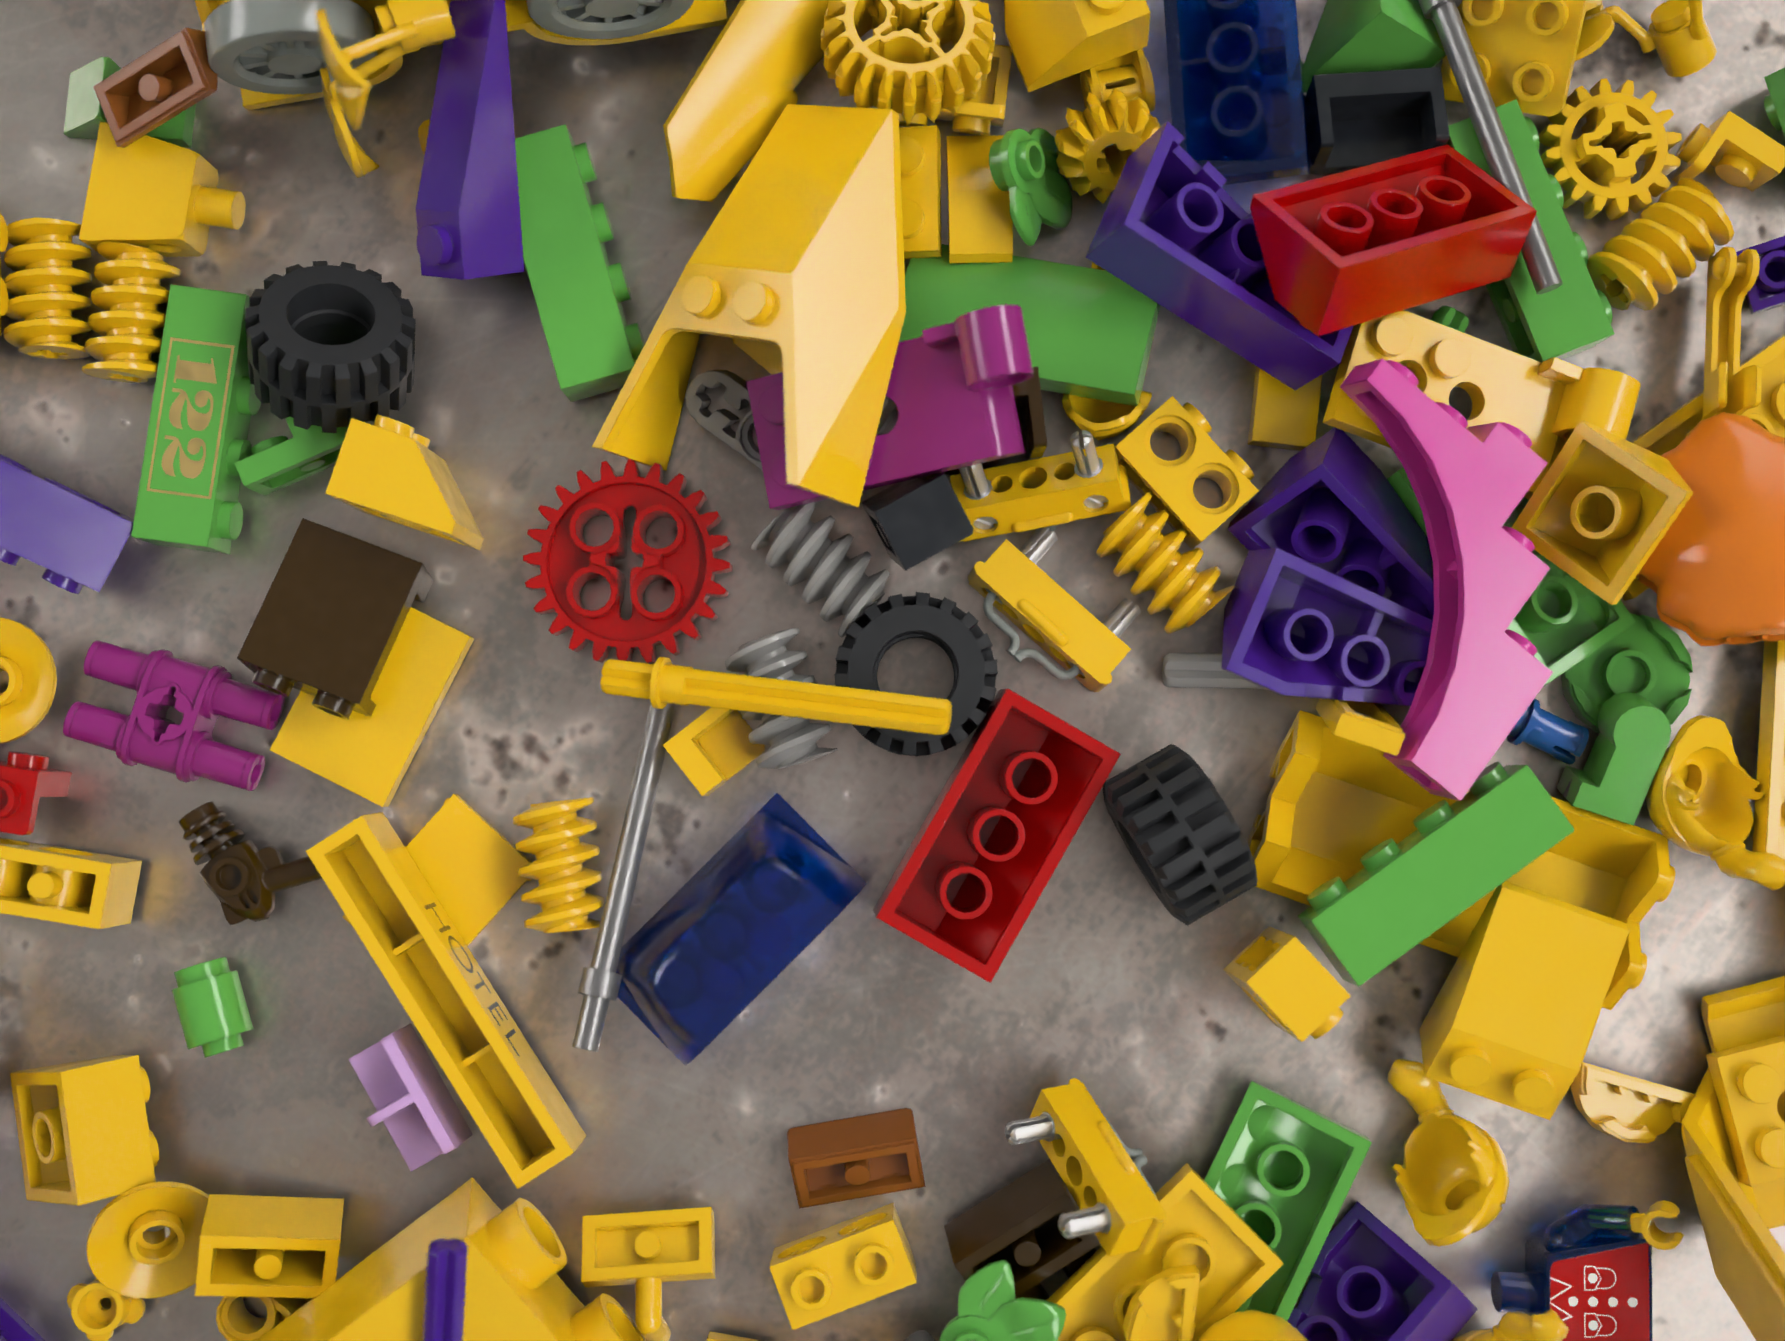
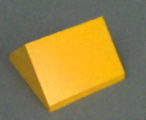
(1603, 509)

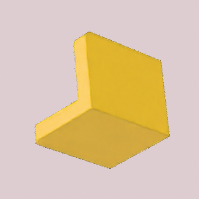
(713, 748)

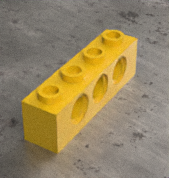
(67, 884)

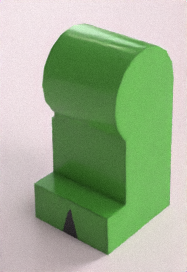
(1621, 759)

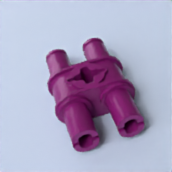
(158, 742)

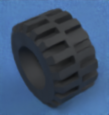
(330, 345)
(948, 628)
(1180, 834)

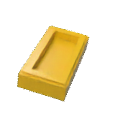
(1362, 723)

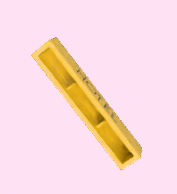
(447, 997)

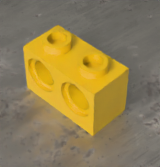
(1174, 480)
(1288, 984)
(843, 1266)

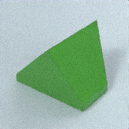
(1372, 38)

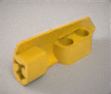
(740, 92)

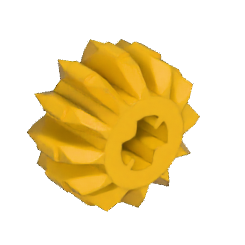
(1084, 143)

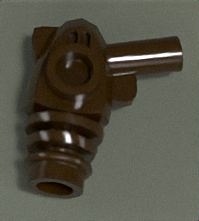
(239, 872)

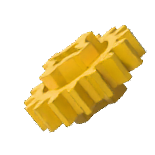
(1622, 127)

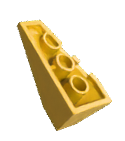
(1071, 36)

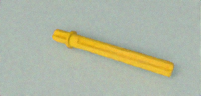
(685, 686)

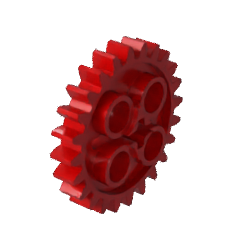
(570, 563)

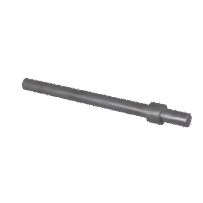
(1490, 132)
(600, 981)

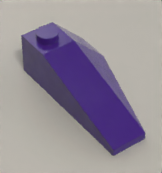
(469, 167)
(1344, 518)
(1320, 634)
(1377, 1289)

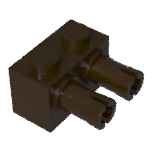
(1022, 1229)

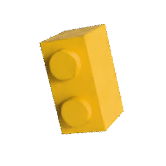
(269, 1246)

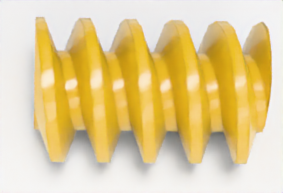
(1660, 246)
(44, 288)
(129, 313)
(1161, 565)
(559, 866)

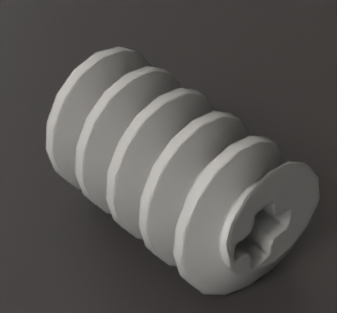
(822, 563)
(790, 738)

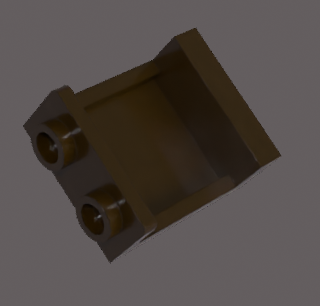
(332, 619)

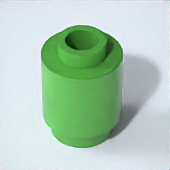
(211, 1006)

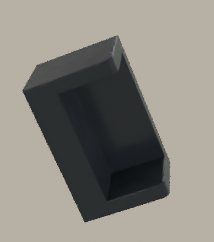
(1373, 117)
(918, 518)

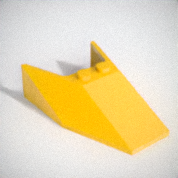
(797, 261)

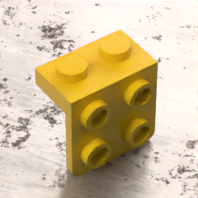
(1523, 50)

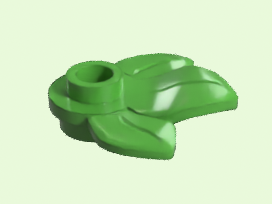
(1029, 171)
(993, 1314)

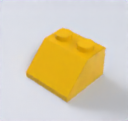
(397, 478)
(84, 1129)

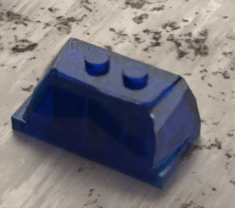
(1239, 86)
(734, 928)

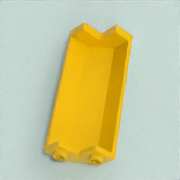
(1346, 798)

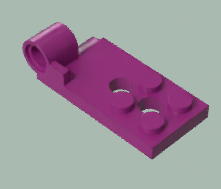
(949, 400)

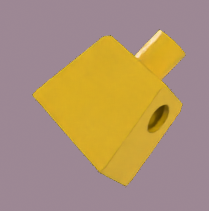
(155, 197)

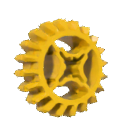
(904, 58)

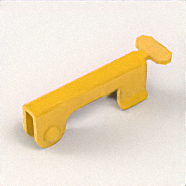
(1725, 385)

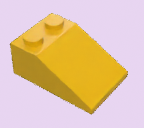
(1522, 1000)

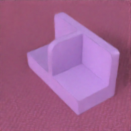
(410, 1097)

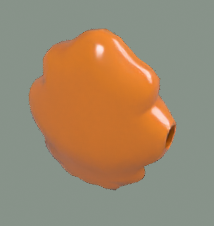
(1725, 552)

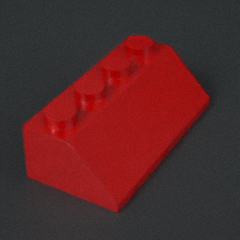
(1387, 237)
(996, 834)

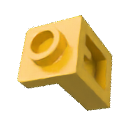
(1735, 149)

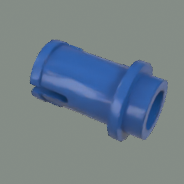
(1550, 734)

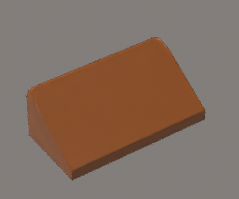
(157, 86)
(855, 1157)

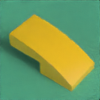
(977, 209)

